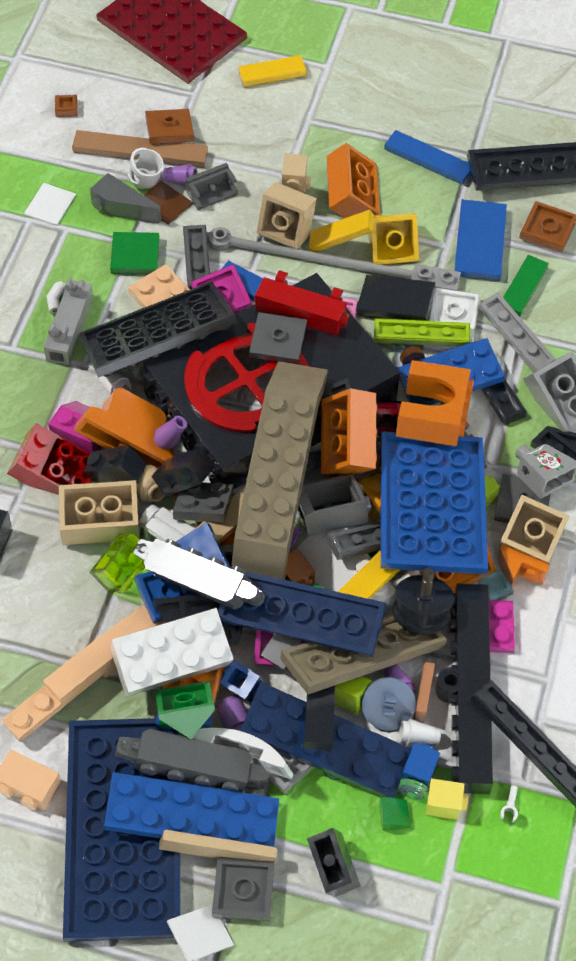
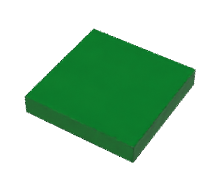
(134, 252)

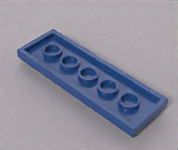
(155, 805)

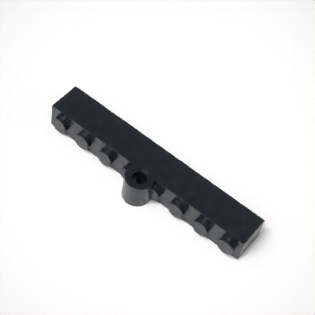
(468, 676)

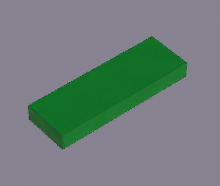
(525, 283)

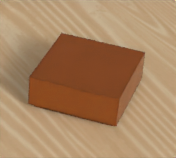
(66, 105)

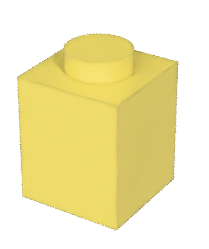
(446, 799)

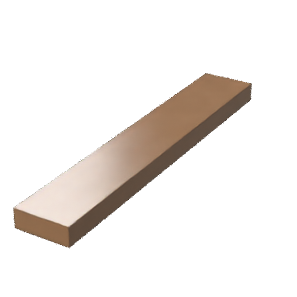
(123, 146)

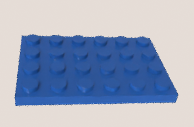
(432, 505)

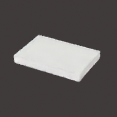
(453, 307)

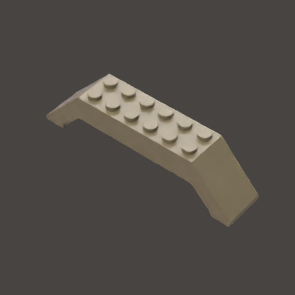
(278, 469)

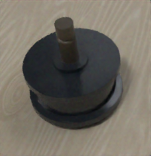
(423, 603)

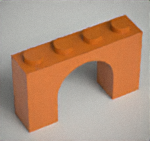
(436, 423)

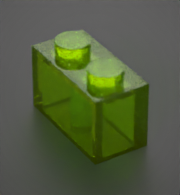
(118, 564)

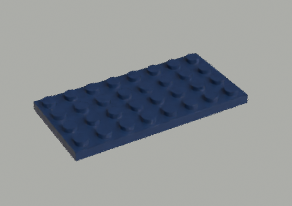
(112, 880)

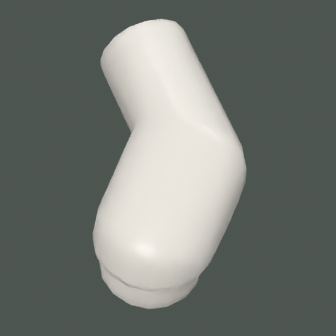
(54, 295)

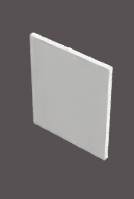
(50, 204)
(199, 933)

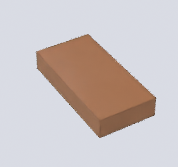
(424, 692)

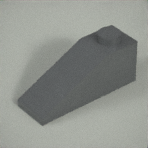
(123, 201)

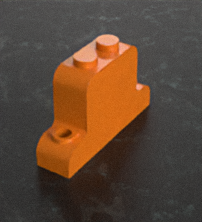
(124, 422)

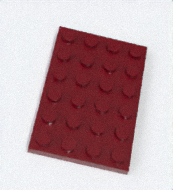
(174, 33)

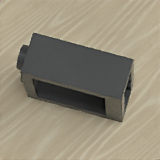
(335, 517)

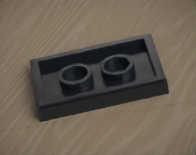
(396, 298)

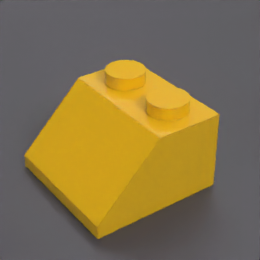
(394, 238)

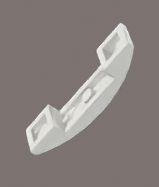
(268, 756)

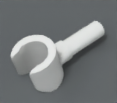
(511, 804)

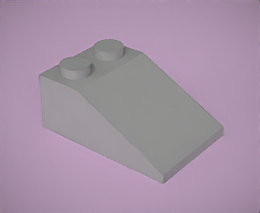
(555, 390)

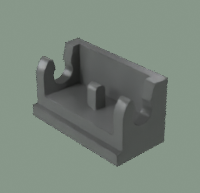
(211, 186)

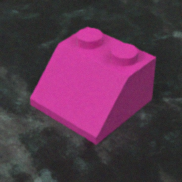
(64, 423)

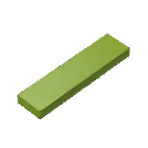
(421, 332)

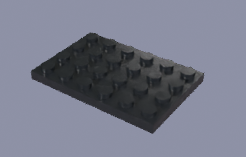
(157, 329)

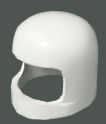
(146, 169)

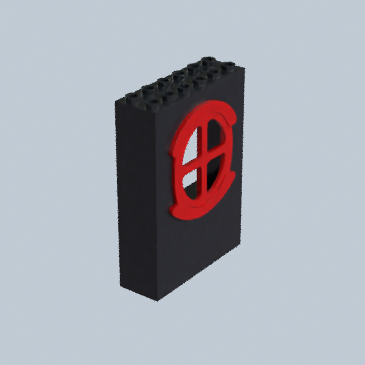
(228, 436)

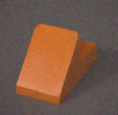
(518, 563)

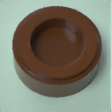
(411, 353)

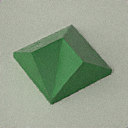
(185, 707)

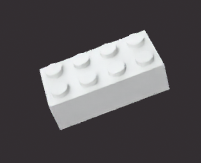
(171, 652)

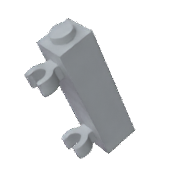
(68, 322)

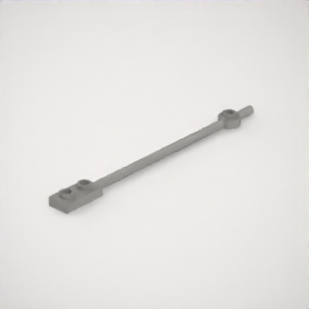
(221, 239)

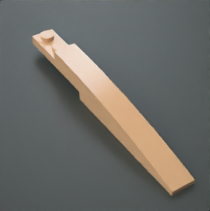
(73, 677)

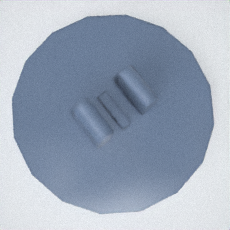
(388, 703)

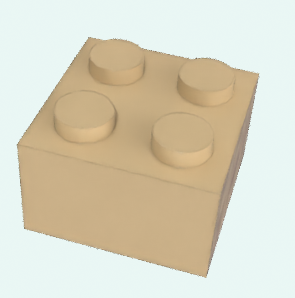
(286, 215)
(534, 529)

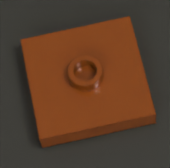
(169, 126)
(548, 227)

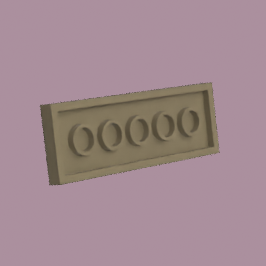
(322, 666)

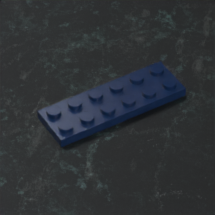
(311, 615)
(357, 752)

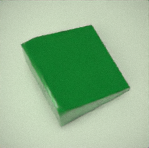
(394, 813)

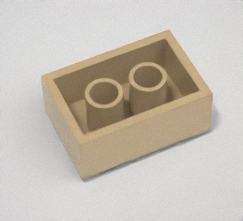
(98, 512)

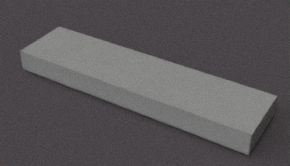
(516, 332)

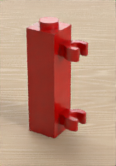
(320, 311)

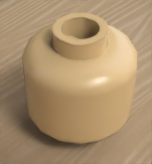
(147, 488)

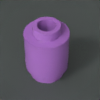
(232, 713)

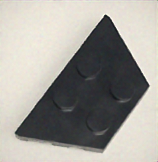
(183, 606)

